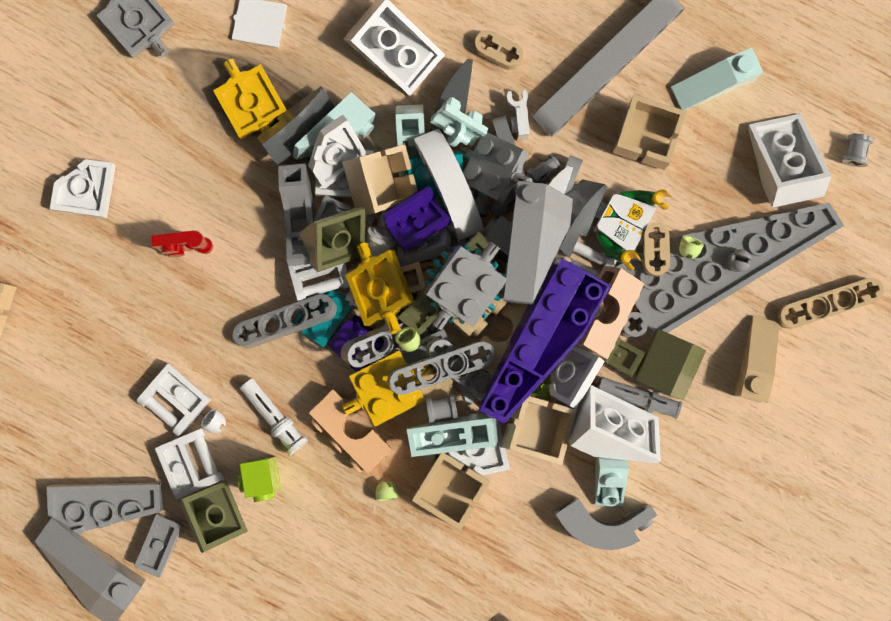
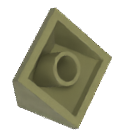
(335, 238)
(670, 364)
(213, 516)

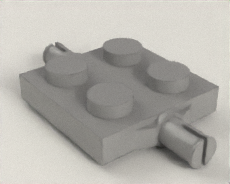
(137, 24)
(494, 166)
(465, 285)

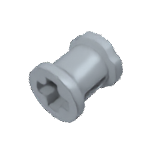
(857, 150)
(641, 326)
(441, 408)

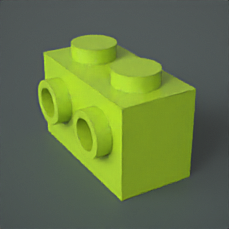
(259, 479)

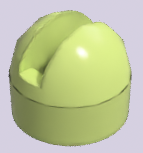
(690, 246)
(408, 339)
(386, 491)

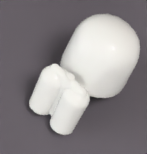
(379, 238)

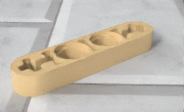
(830, 303)

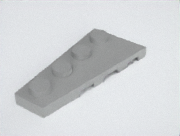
(102, 504)

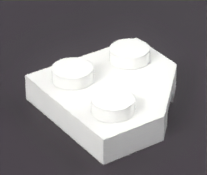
(333, 146)
(85, 189)
(574, 376)
(485, 460)

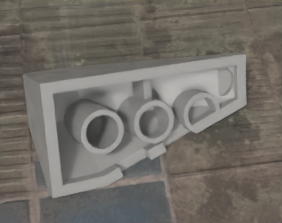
(537, 232)
(93, 575)

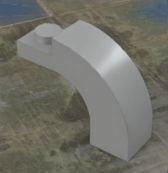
(298, 210)
(603, 535)

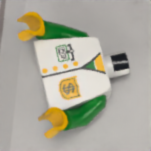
(624, 222)

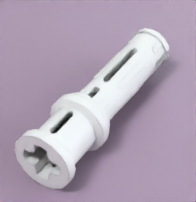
(251, 390)

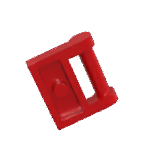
(177, 243)

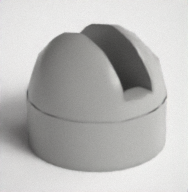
(739, 266)

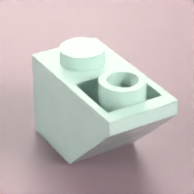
(610, 481)

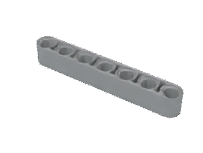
(607, 64)

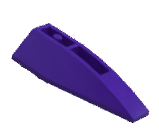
(544, 336)

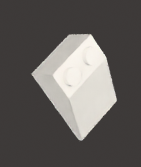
(394, 45)
(788, 160)
(615, 429)

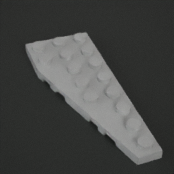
(703, 281)

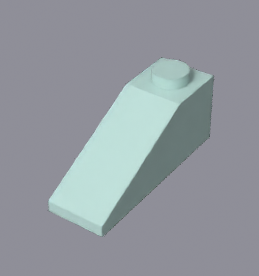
(717, 79)
(353, 109)
(409, 126)
(453, 435)

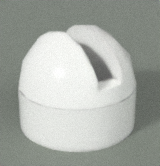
(213, 421)

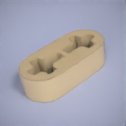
(501, 44)
(663, 249)

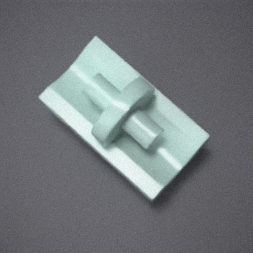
(459, 126)

